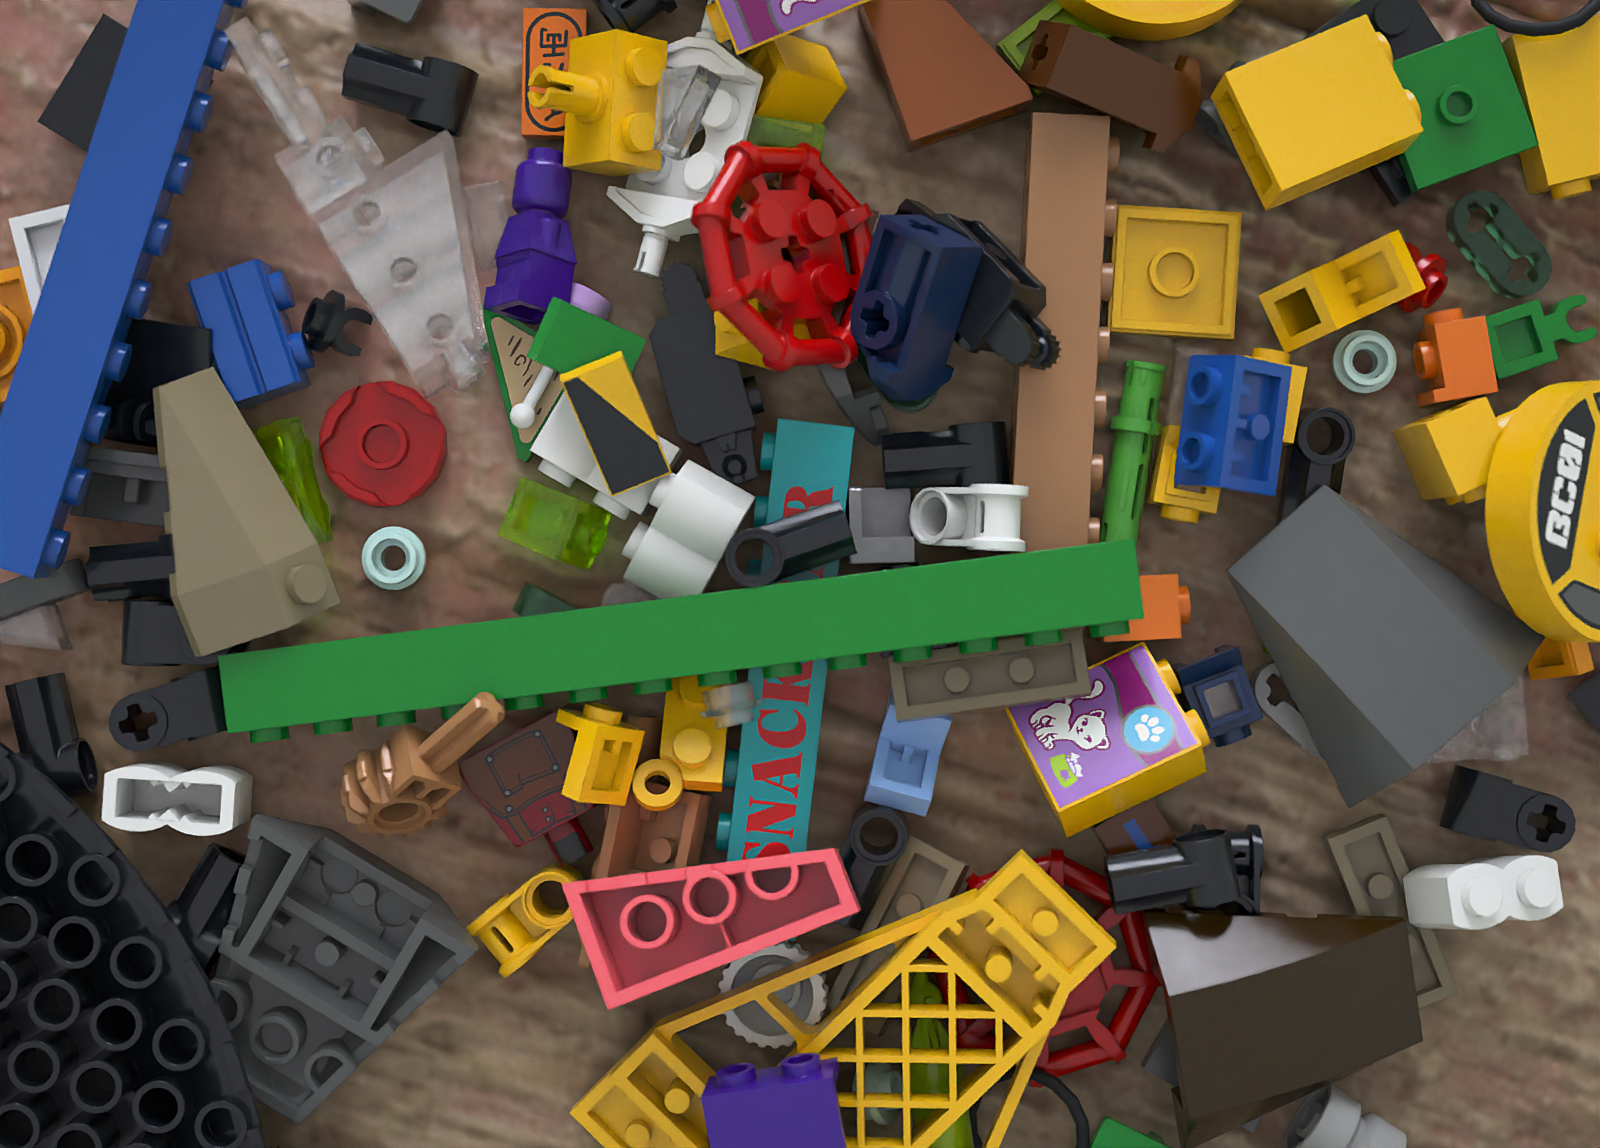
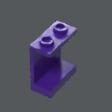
(775, 1105)

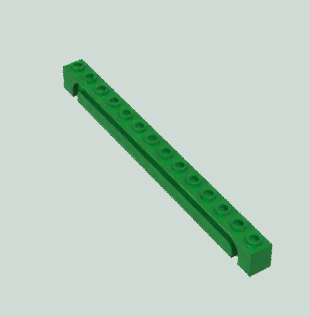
(684, 637)

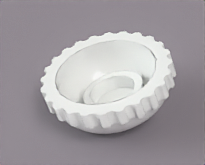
(803, 998)

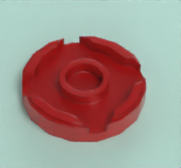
(383, 444)

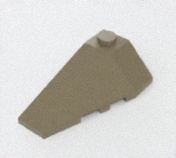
(236, 534)

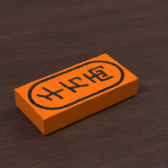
(547, 43)

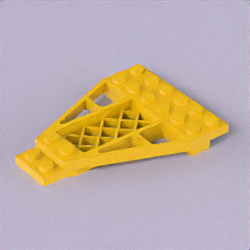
(1010, 941)

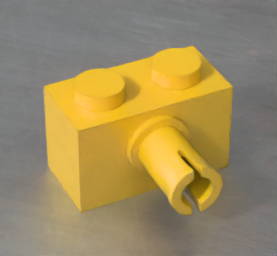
(606, 101)
(1452, 450)

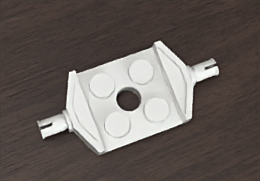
(665, 197)

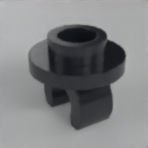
(326, 320)

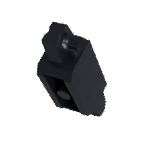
(1001, 300)
(704, 390)

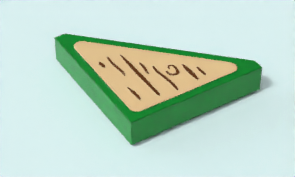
(516, 373)

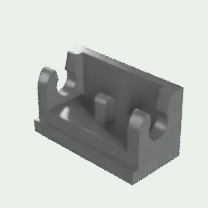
(124, 488)

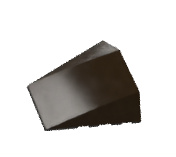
(1276, 1007)

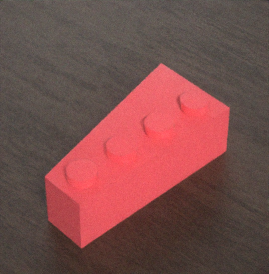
(689, 920)

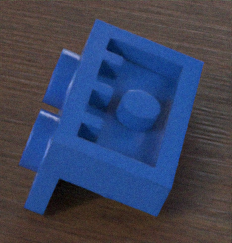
(1232, 424)

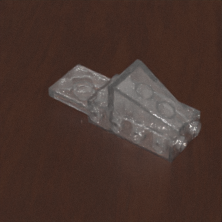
(389, 227)

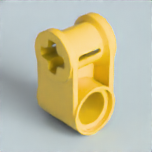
(521, 922)

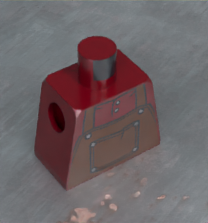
(523, 783)

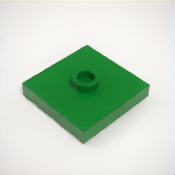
(1466, 108)

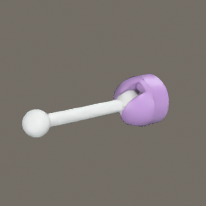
(523, 414)

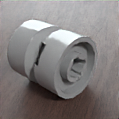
(1335, 1121)

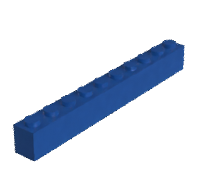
(102, 269)

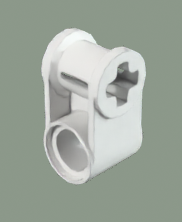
(970, 517)

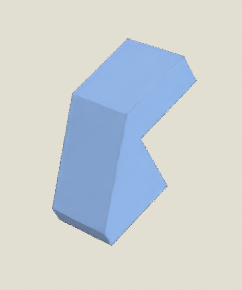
(906, 761)

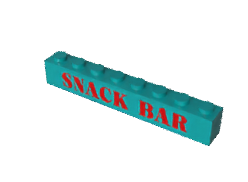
(780, 746)

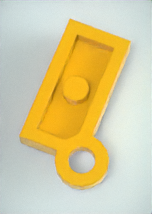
(689, 748)

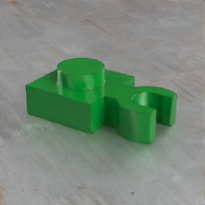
(1525, 337)

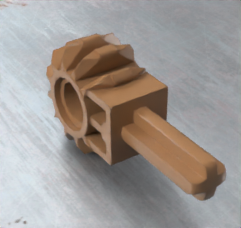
(414, 772)

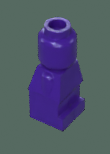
(536, 246)

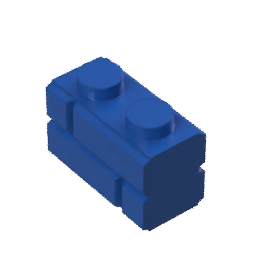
(252, 333)

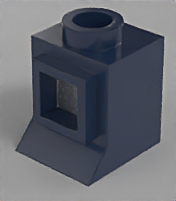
(1219, 694)

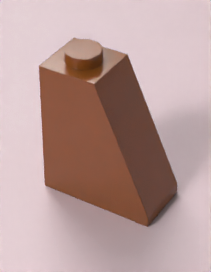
(939, 71)

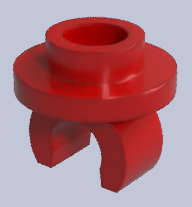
(1432, 274)

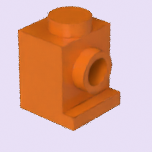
(1453, 358)

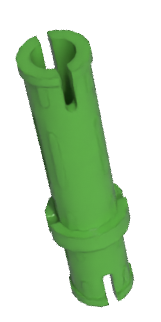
(1132, 450)

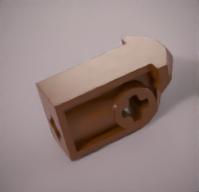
(1114, 82)

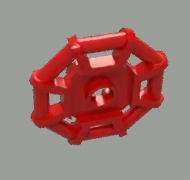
(747, 261)
(1084, 1000)

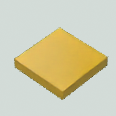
(1174, 273)

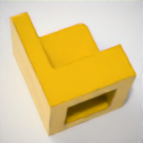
(797, 81)

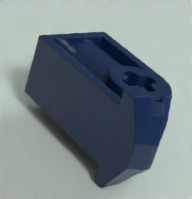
(912, 303)

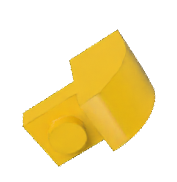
(1341, 291)

